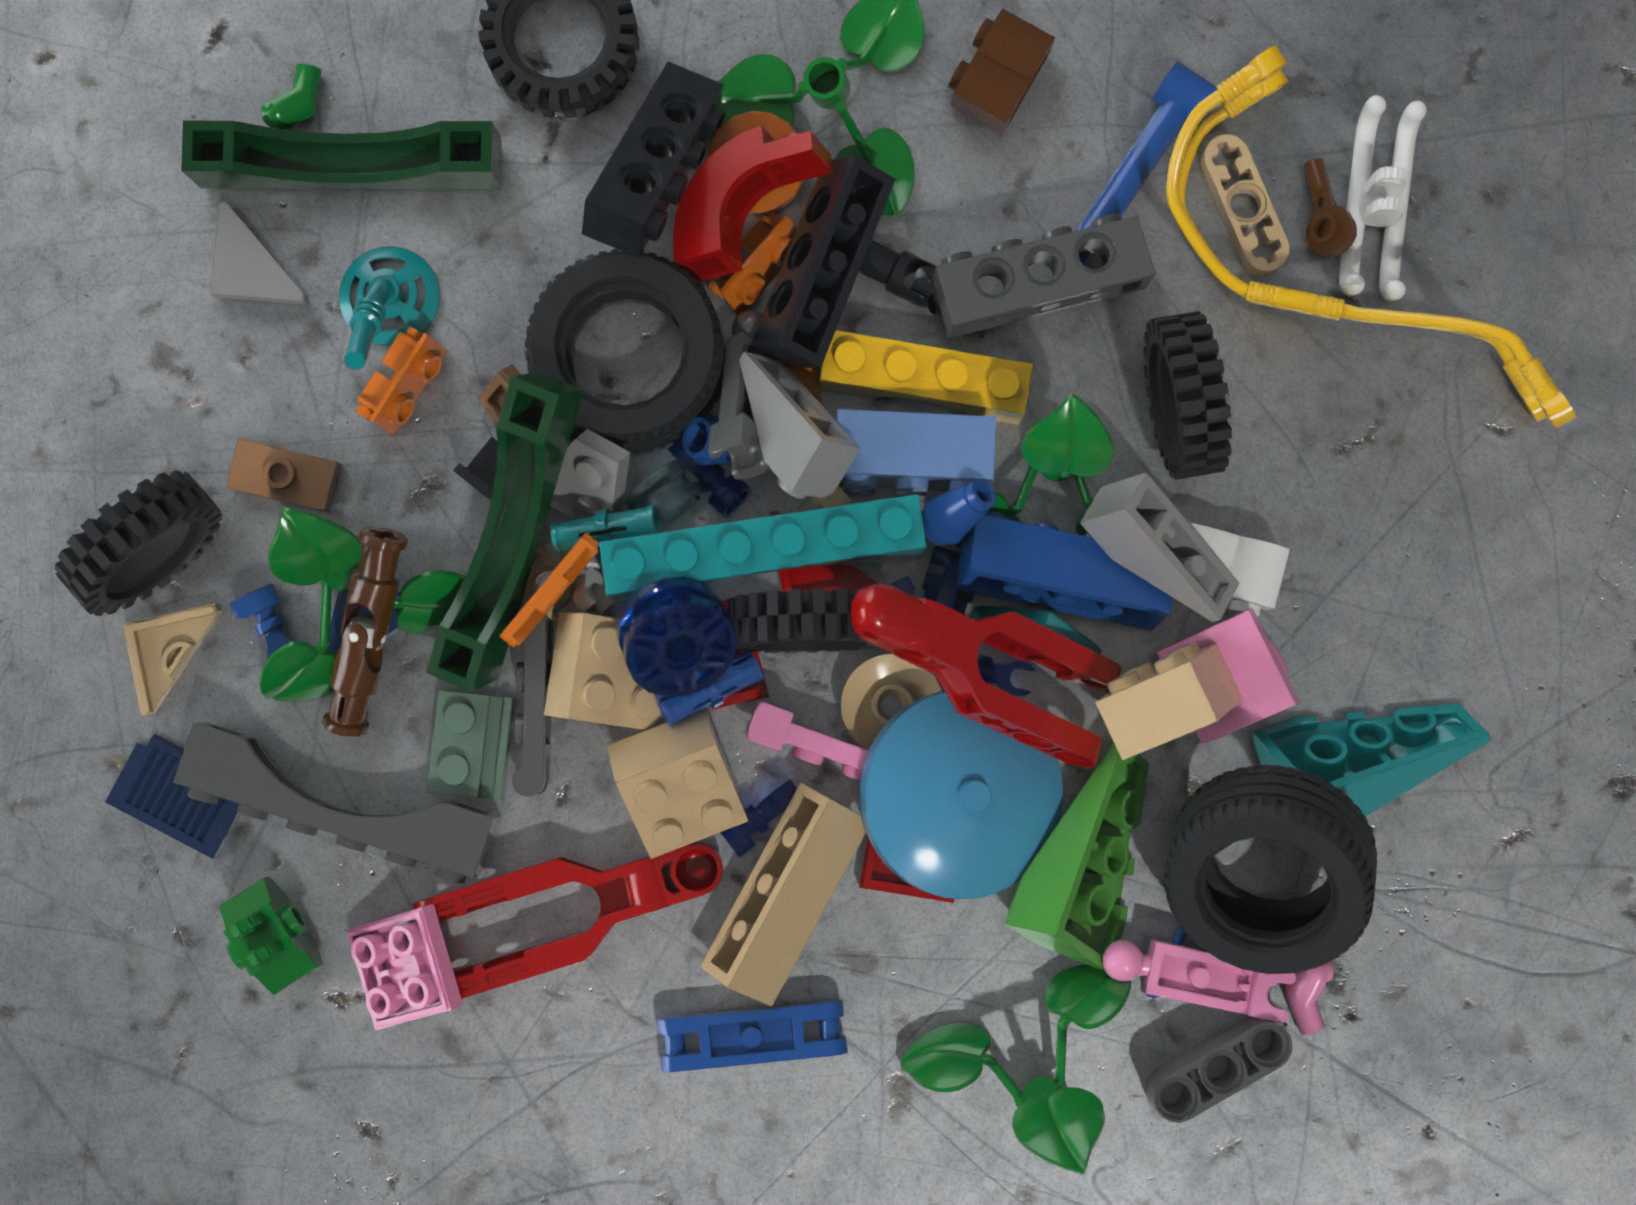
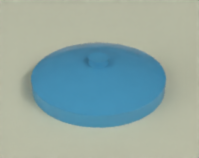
(956, 801)

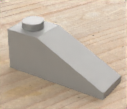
(795, 431)
(1156, 542)

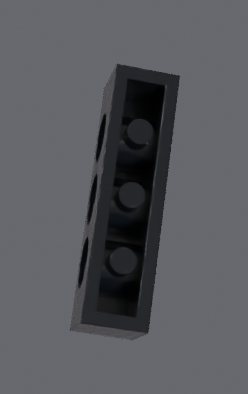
(653, 160)
(823, 263)

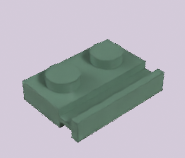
(471, 745)

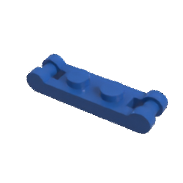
(752, 1036)

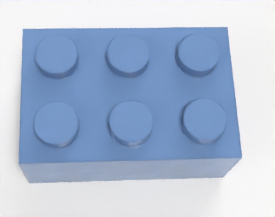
(917, 451)

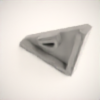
(245, 266)

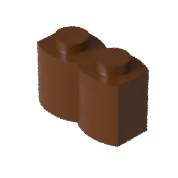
(1000, 71)

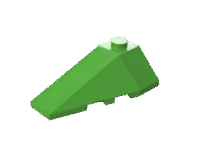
(1077, 878)

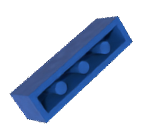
(1055, 573)

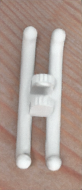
(1380, 198)

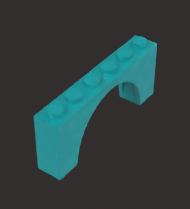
(845, 534)

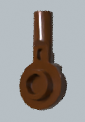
(1331, 226)

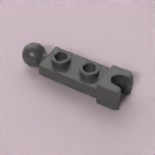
(736, 424)

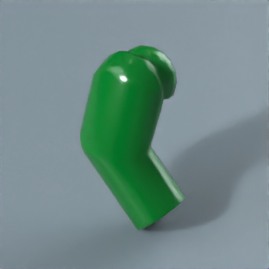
(295, 104)

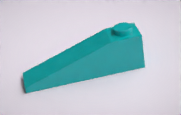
(1373, 756)

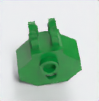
(269, 936)

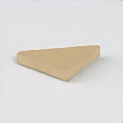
(162, 649)

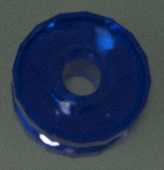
(670, 610)

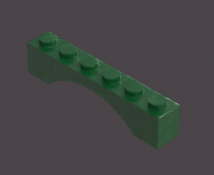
(274, 158)
(530, 454)

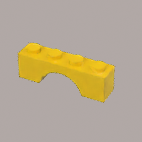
(957, 379)

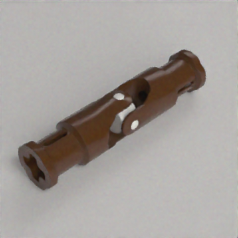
(360, 656)

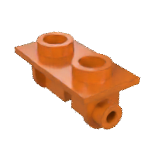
(768, 247)
(392, 401)

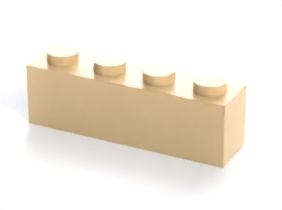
(785, 895)

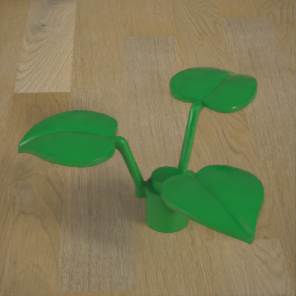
(878, 31)
(1059, 446)
(319, 550)
(1050, 1117)

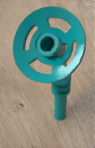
(385, 300)

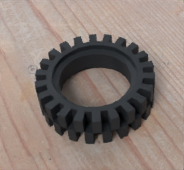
(567, 92)
(1187, 395)
(138, 543)
(795, 621)

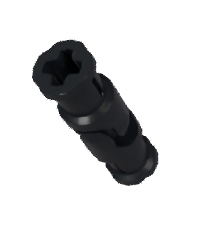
(892, 268)

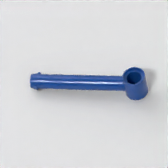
(1176, 99)

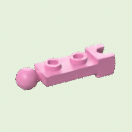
(774, 727)
(1195, 978)

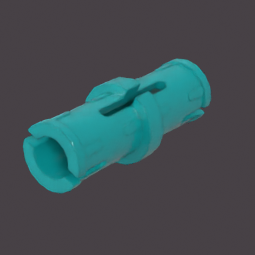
(637, 523)

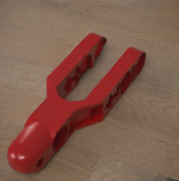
(949, 646)
(622, 891)

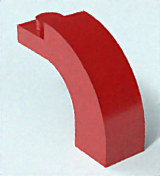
(728, 188)

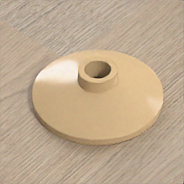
(871, 684)

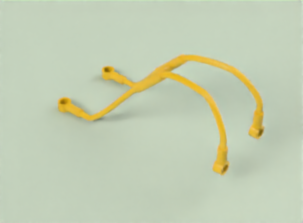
(1239, 92)

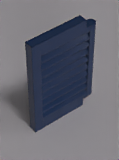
(148, 794)

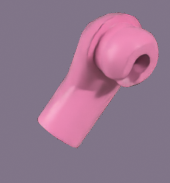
(1303, 997)

